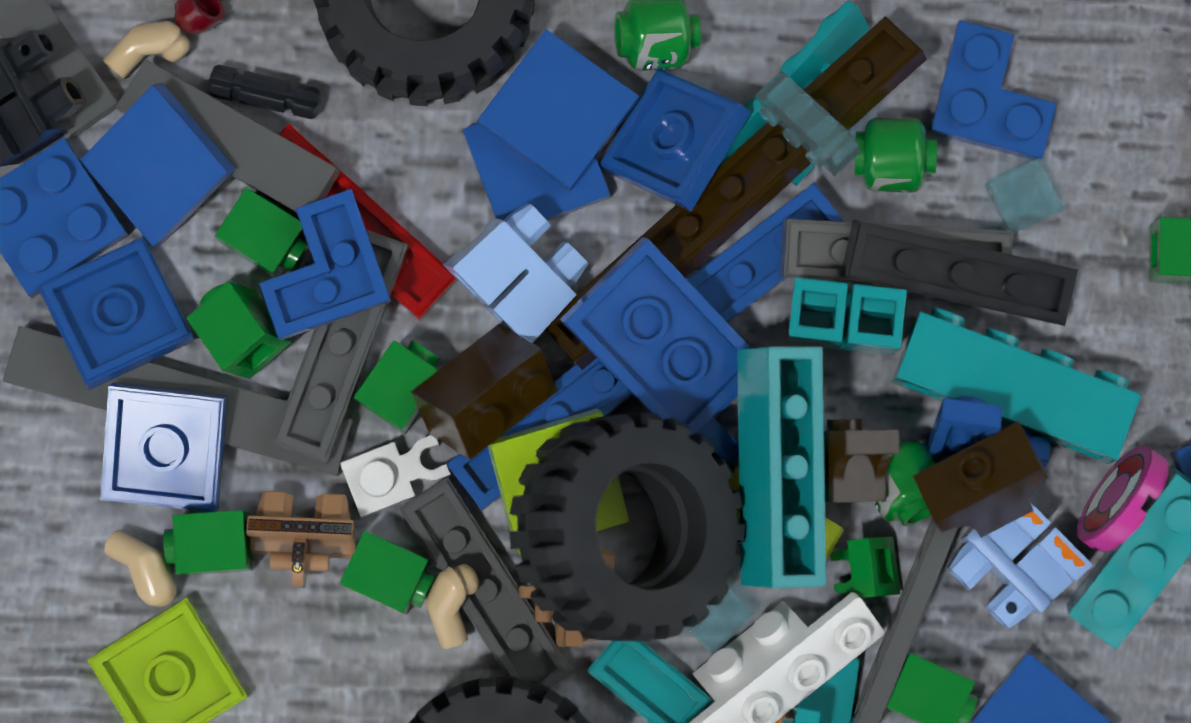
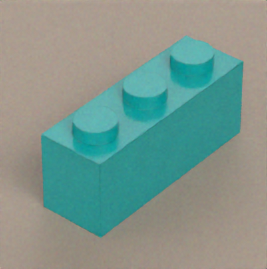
(1138, 569)

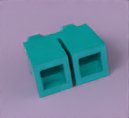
(857, 321)

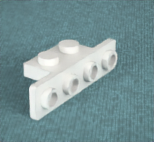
(783, 661)

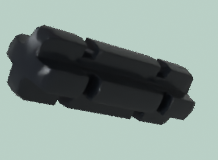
(264, 91)

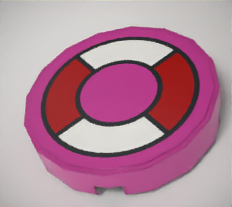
(1116, 502)

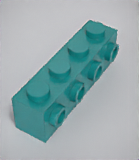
(1038, 391)
(781, 467)

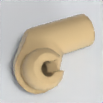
(147, 40)
(147, 568)
(445, 601)

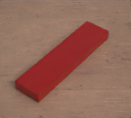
(422, 275)

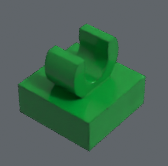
(871, 566)

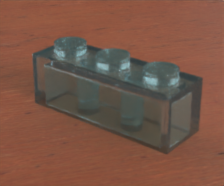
(807, 124)

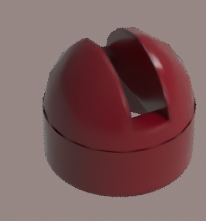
(198, 15)

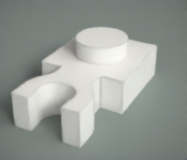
(385, 478)

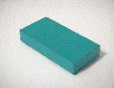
(648, 683)

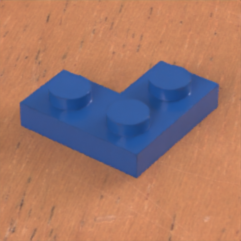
(976, 108)
(340, 281)
(968, 421)

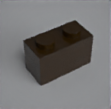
(484, 391)

